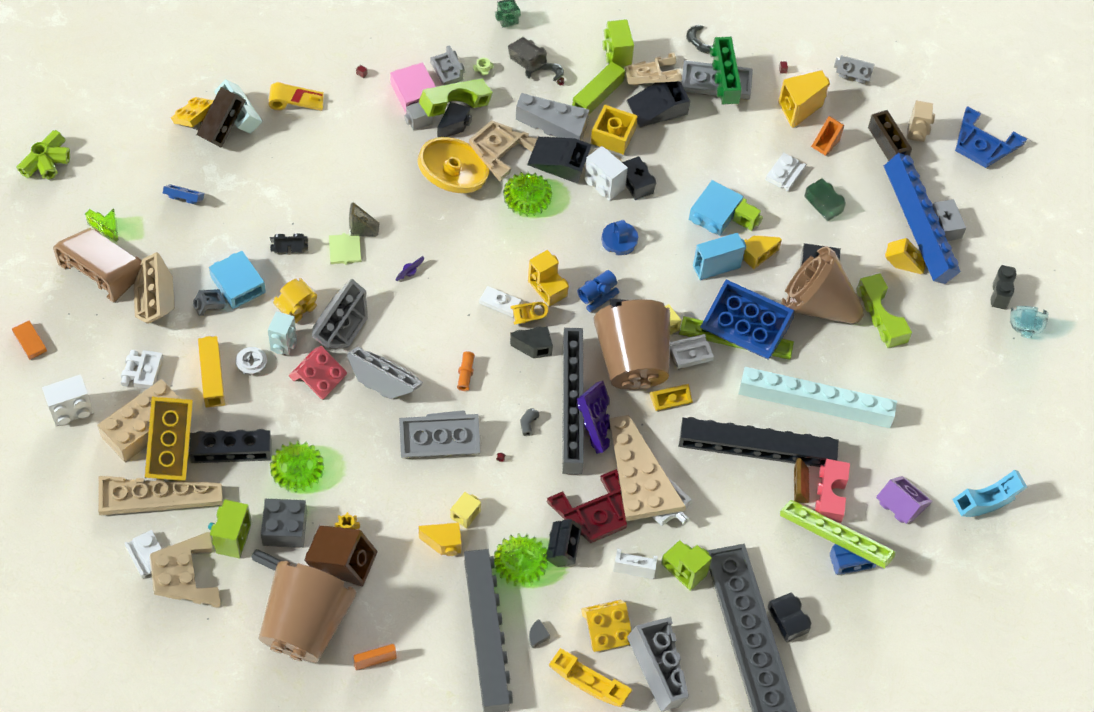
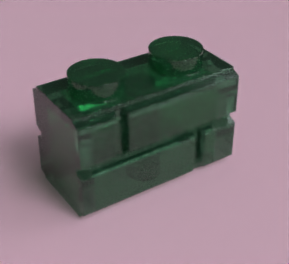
(825, 199)

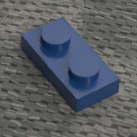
(177, 192)

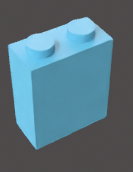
(715, 208)
(719, 256)
(237, 279)

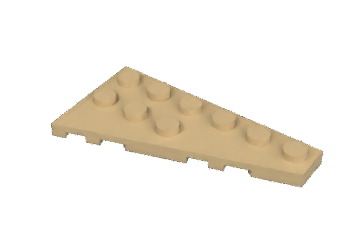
(642, 480)

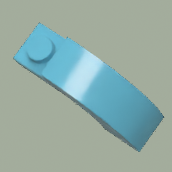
(985, 500)

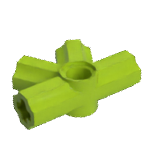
(44, 155)

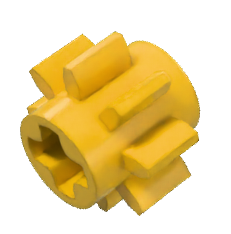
(347, 521)

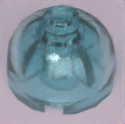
(1028, 320)

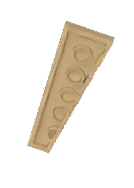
(130, 496)

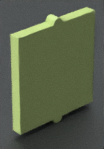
(344, 249)

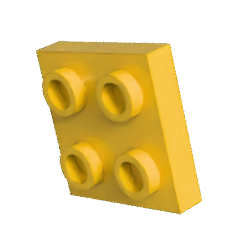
(193, 112)

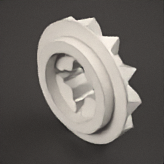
(244, 356)

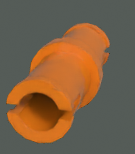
(465, 371)

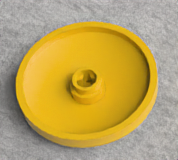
(452, 165)

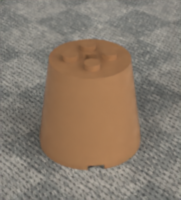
(635, 343)
(303, 611)

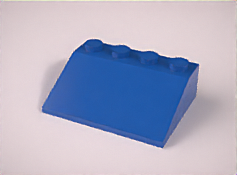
(748, 319)

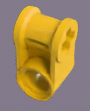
(527, 312)

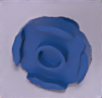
(619, 237)

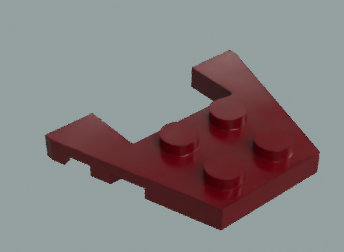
(599, 516)

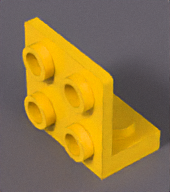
(607, 624)

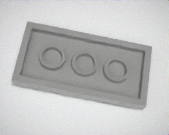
(700, 78)
(439, 435)

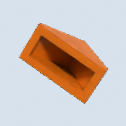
(828, 136)

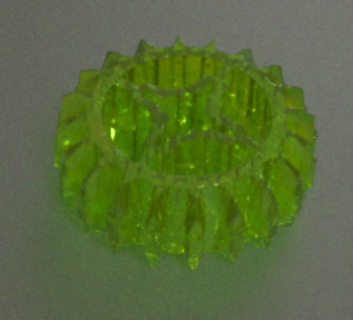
(516, 194)
(297, 456)
(506, 554)

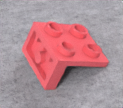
(319, 372)

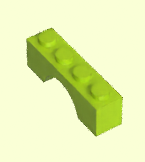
(472, 92)
(892, 329)

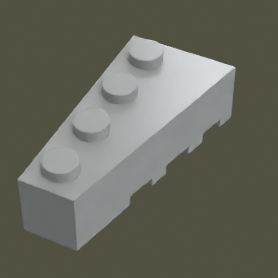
(552, 116)

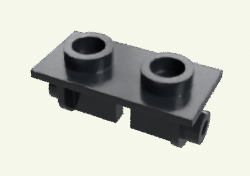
(296, 242)

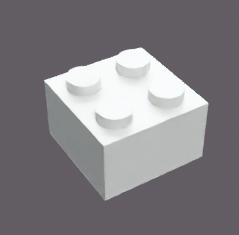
(605, 173)
(68, 400)

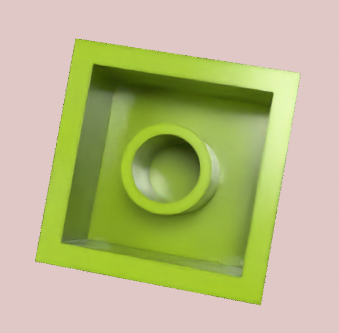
(618, 43)
(231, 528)

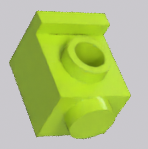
(747, 215)

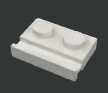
(785, 172)
(691, 351)
(140, 551)

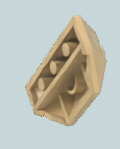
(153, 289)

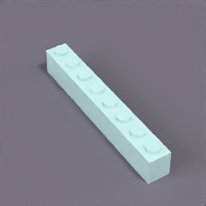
(817, 397)

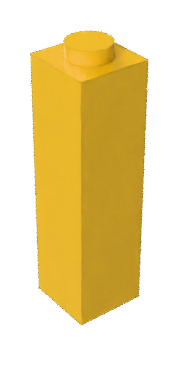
(211, 371)

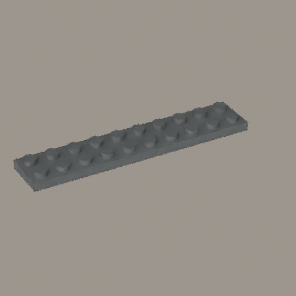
(750, 630)

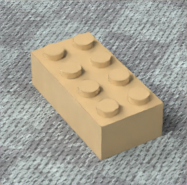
(129, 426)

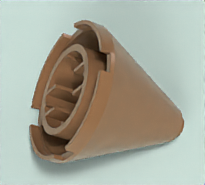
(823, 290)

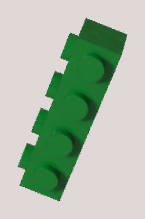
(726, 70)

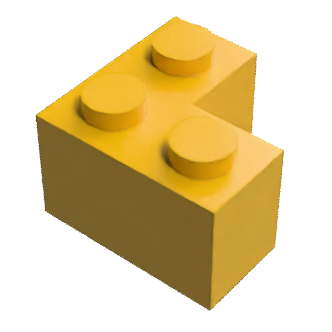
(545, 278)

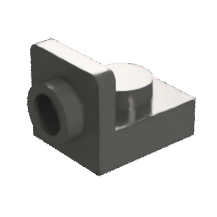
(208, 300)

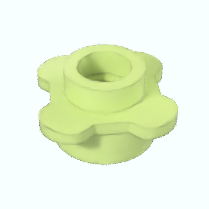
(483, 66)

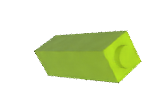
(599, 87)

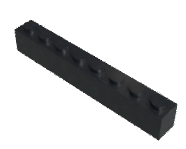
(756, 442)

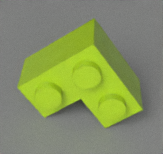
(687, 563)

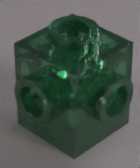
(507, 13)

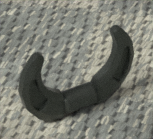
(691, 37)
(549, 66)

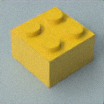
(614, 129)

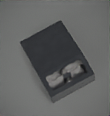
(659, 103)
(560, 156)

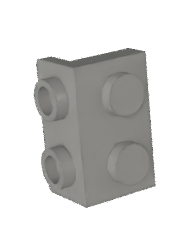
(448, 67)

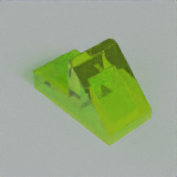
(106, 225)

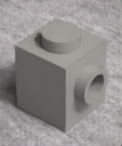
(417, 117)

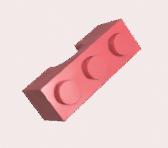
(833, 475)

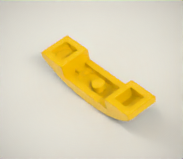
(588, 680)

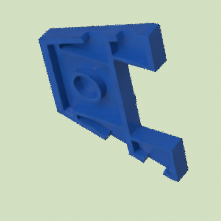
(981, 146)

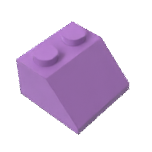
(903, 499)

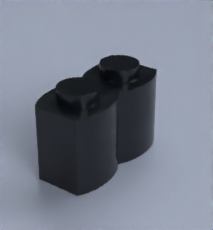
(789, 617)

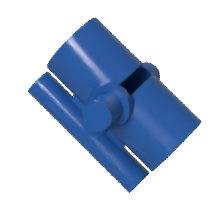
(598, 290)

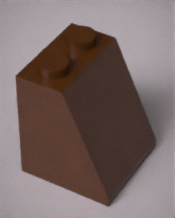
(342, 553)

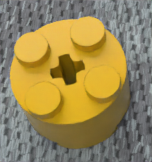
(296, 299)

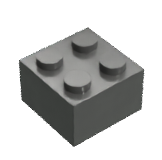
(284, 523)

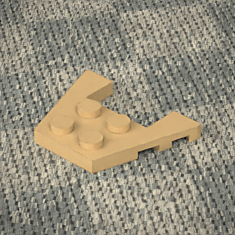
(650, 72)
(494, 142)
(174, 571)

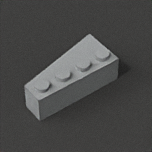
(658, 658)

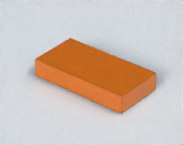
(29, 340)
(374, 657)

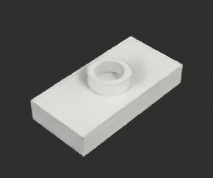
(499, 301)

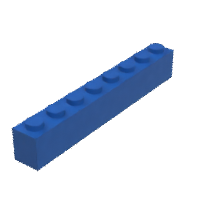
(922, 218)

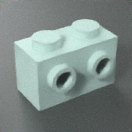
(282, 333)

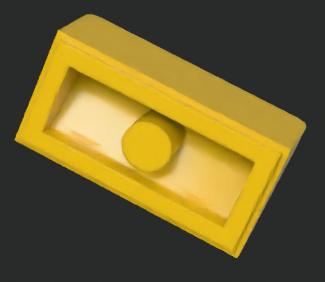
(671, 397)

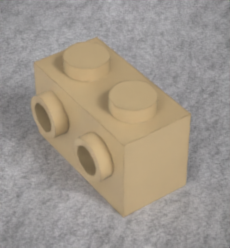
(920, 121)

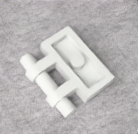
(147, 369)

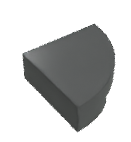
(538, 634)

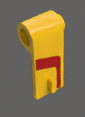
(282, 93)

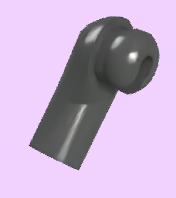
(529, 415)

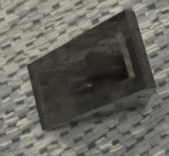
(361, 222)

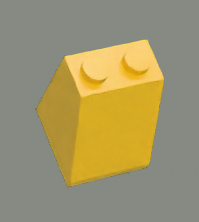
(803, 96)

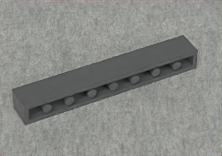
(572, 389)
(486, 631)

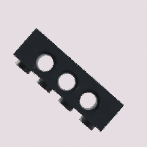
(237, 453)

